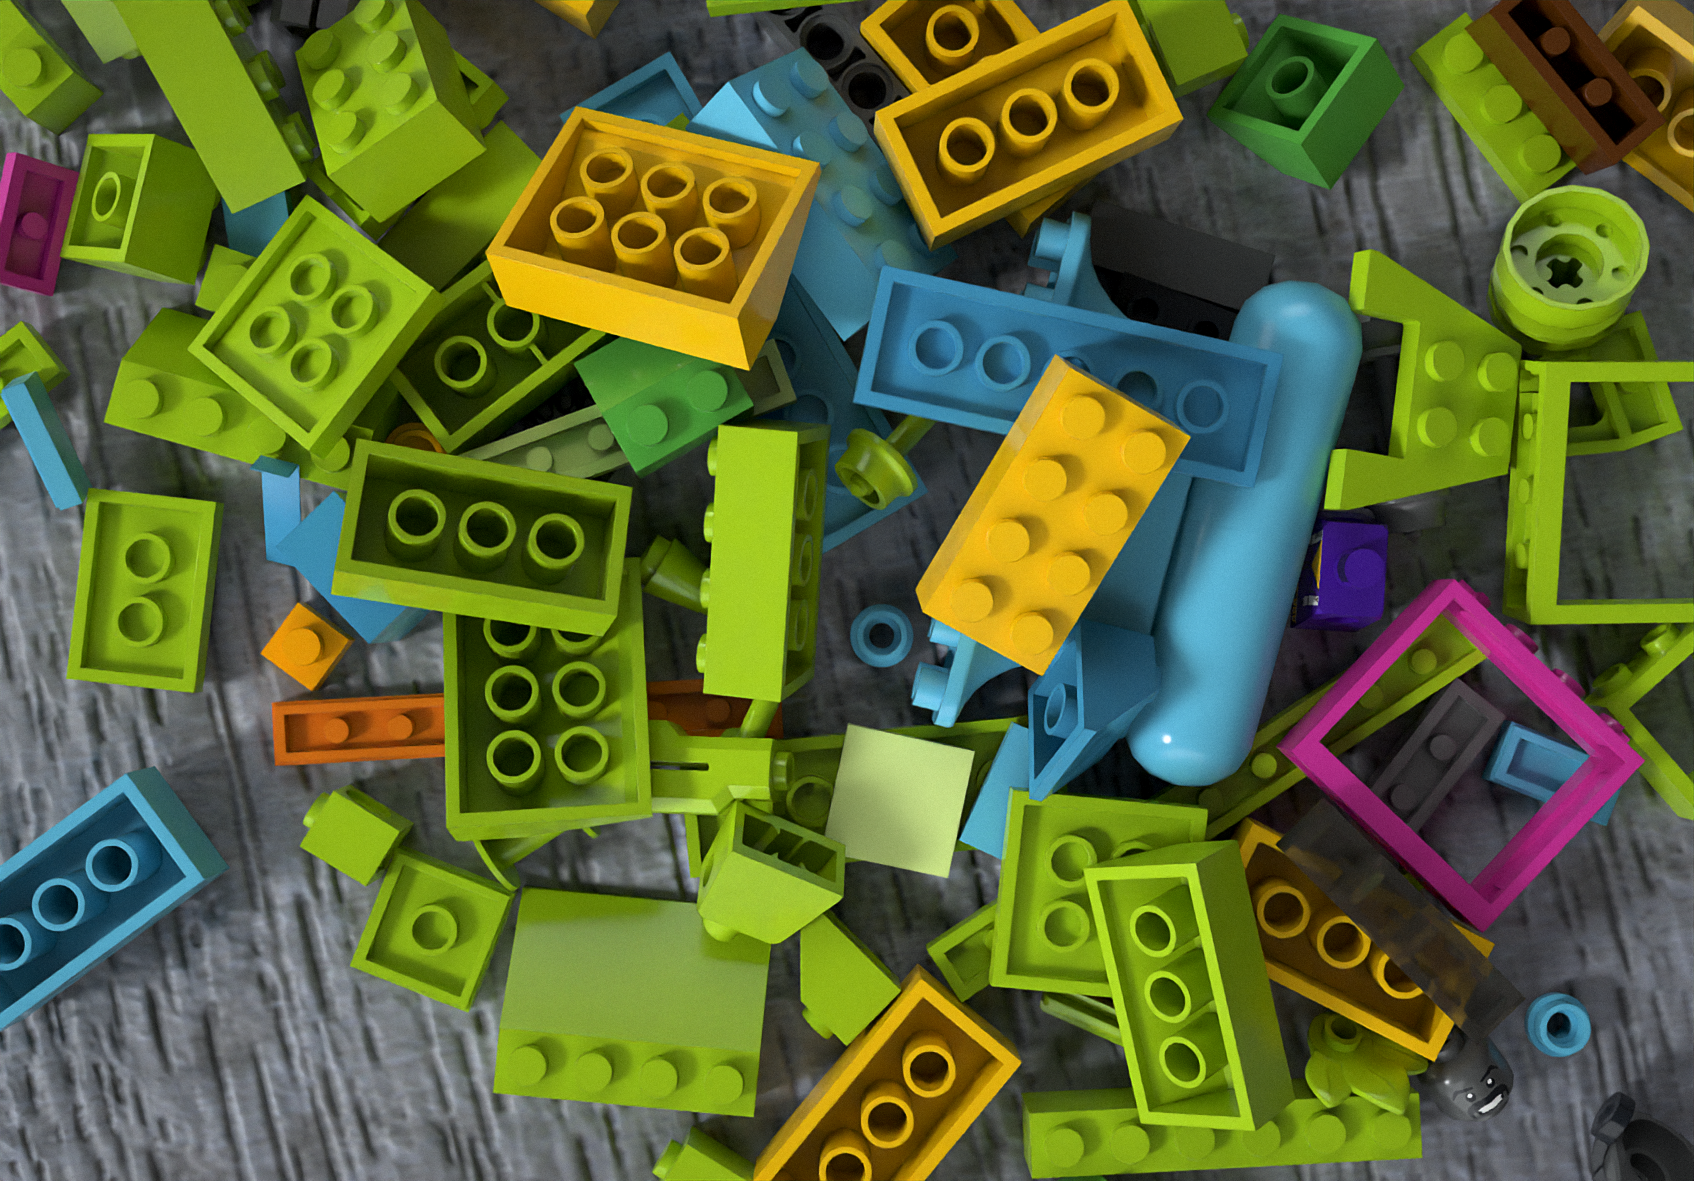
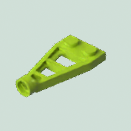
(1628, 410)

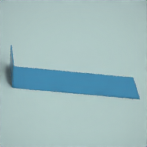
(280, 502)

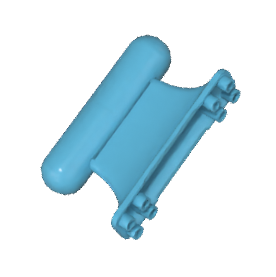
(1208, 558)

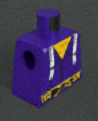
(1342, 574)

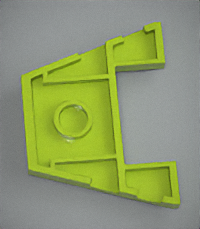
(1449, 398)

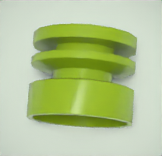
(1567, 270)

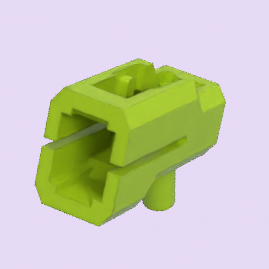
(739, 765)

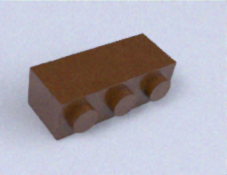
(1567, 79)

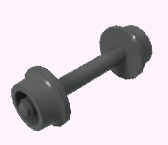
(1413, 513)

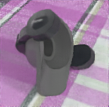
(1637, 1146)

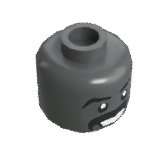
(1468, 1078)

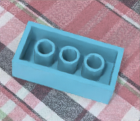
(857, 208)
(96, 887)

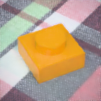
(307, 646)

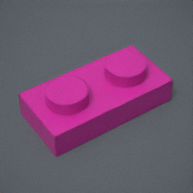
(33, 221)

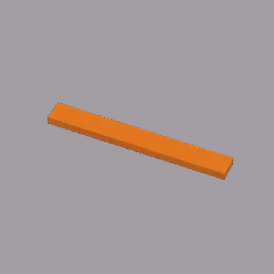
(415, 726)

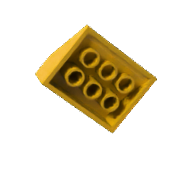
(657, 236)

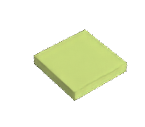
(899, 799)

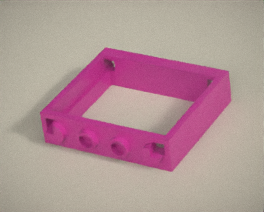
(1553, 691)

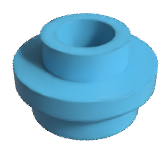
(898, 647)
(1573, 1033)

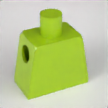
(767, 876)

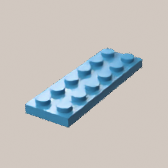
(980, 351)

